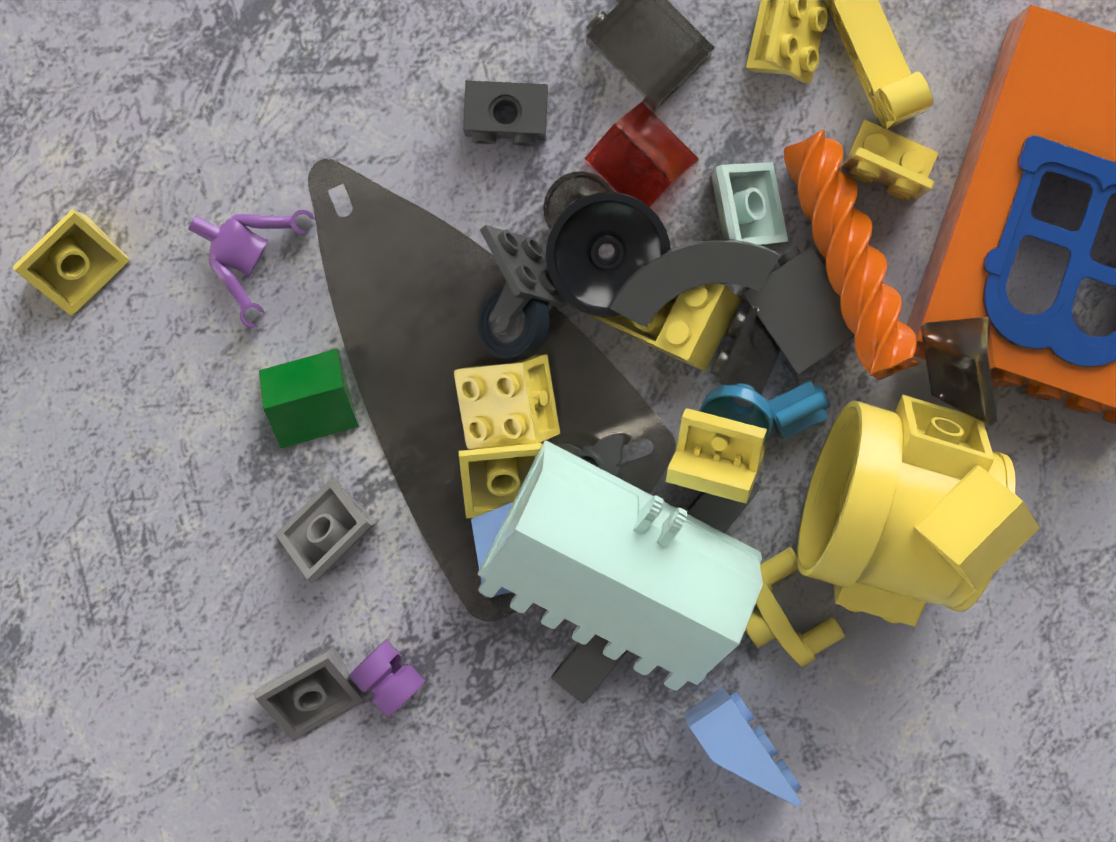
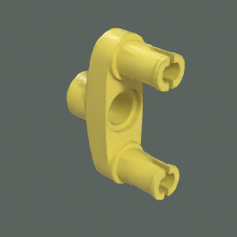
(771, 623)

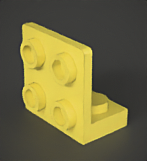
(890, 161)
(507, 403)

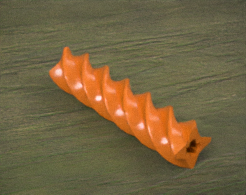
(852, 265)

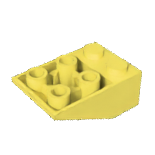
(687, 325)

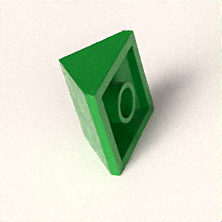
(307, 398)

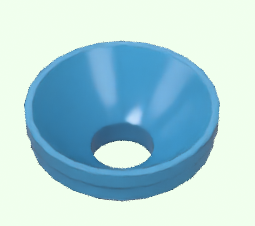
(720, 403)

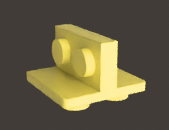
(788, 38)

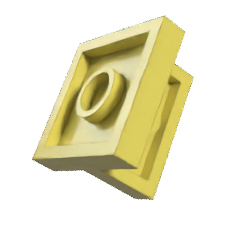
(717, 455)

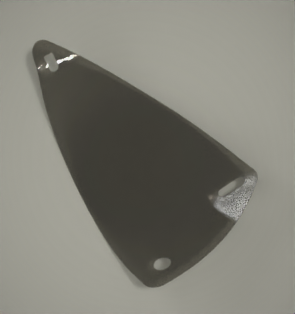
(408, 318)

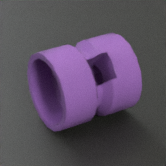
(387, 678)

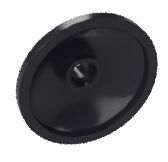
(579, 232)

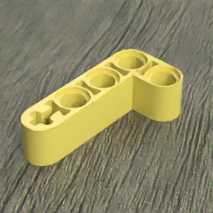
(879, 62)

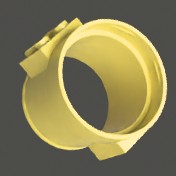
(870, 491)

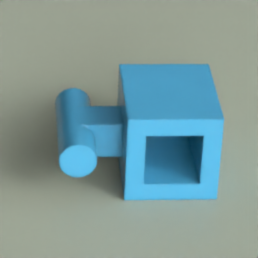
(798, 409)

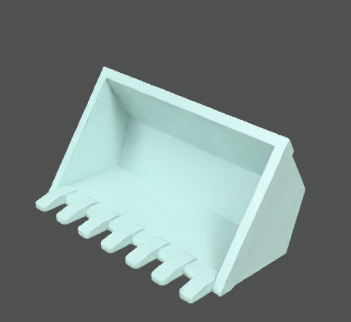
(623, 568)

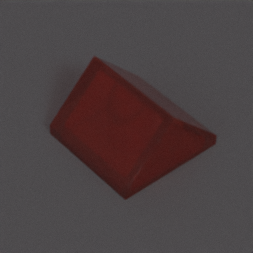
(641, 156)

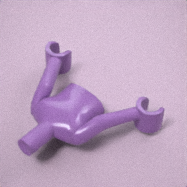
(240, 248)

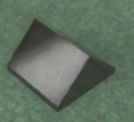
(962, 366)

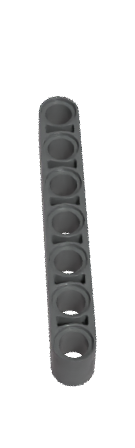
(585, 664)

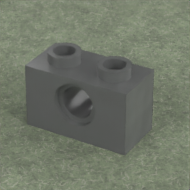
(484, 99)

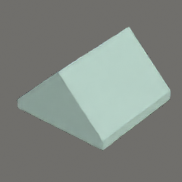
(749, 203)

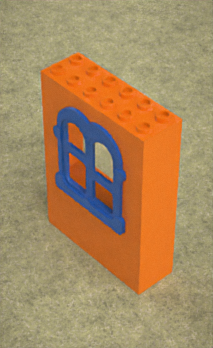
(1041, 113)

